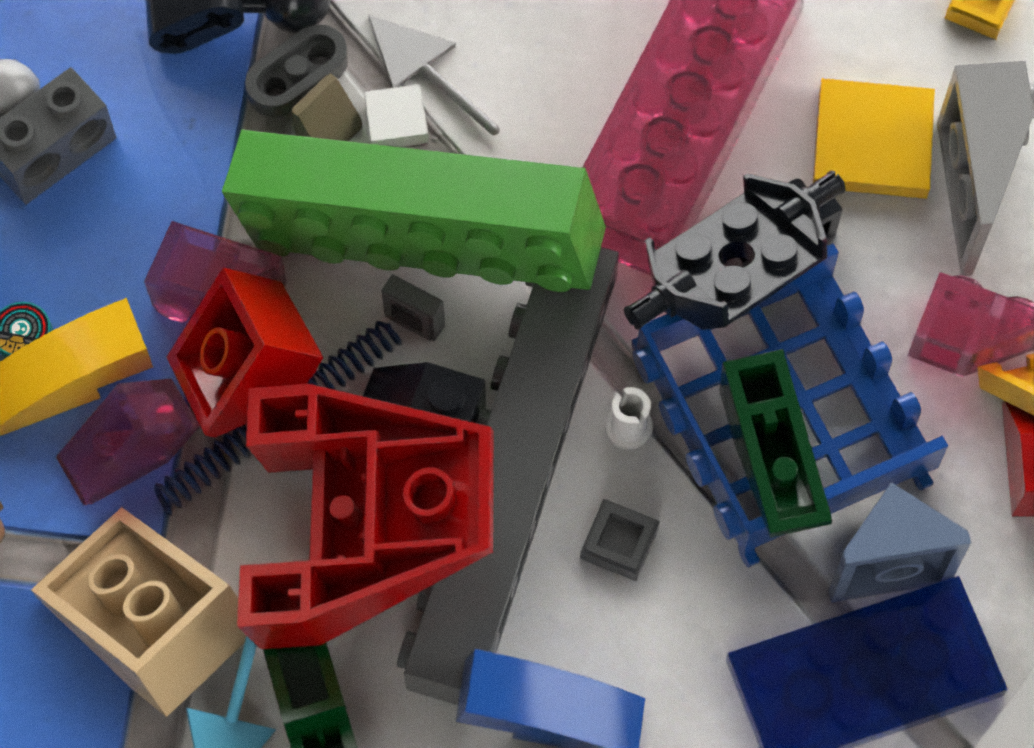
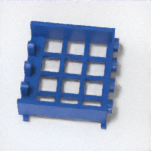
(863, 369)

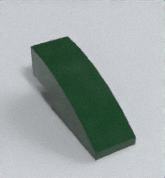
(309, 697)

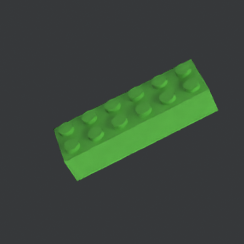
(417, 209)

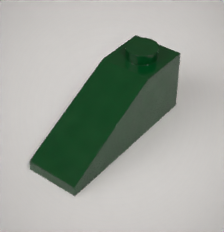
(773, 443)

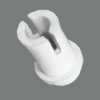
(629, 421)

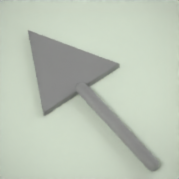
(411, 52)

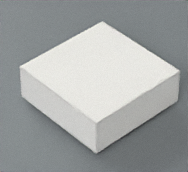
(396, 116)

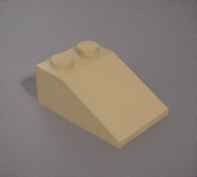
(145, 609)

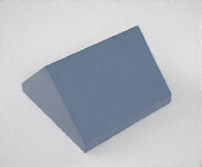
(899, 549)

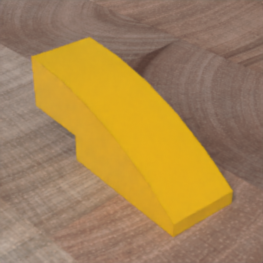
(70, 366)

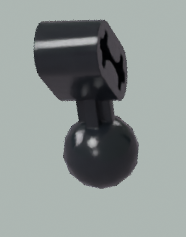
(186, 24)

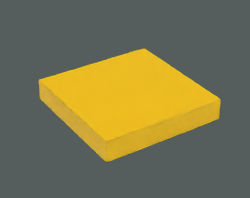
(875, 137)

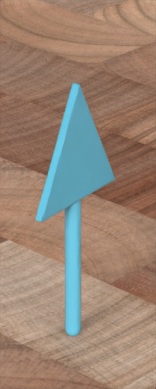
(229, 732)

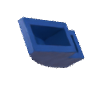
(547, 704)

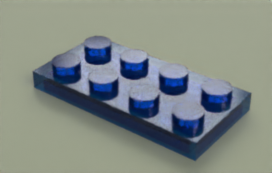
(868, 671)

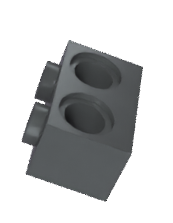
(52, 135)

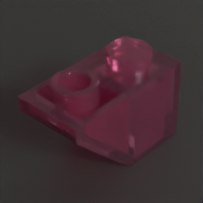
(971, 326)

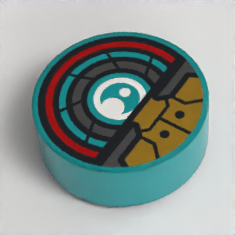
(21, 325)

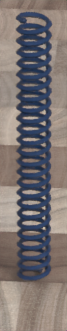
(235, 438)

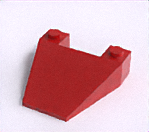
(392, 509)

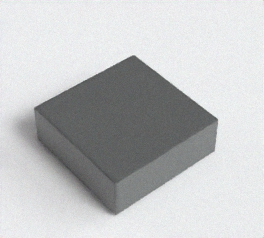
(413, 308)
(619, 539)

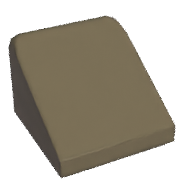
(326, 112)

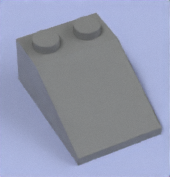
(980, 139)

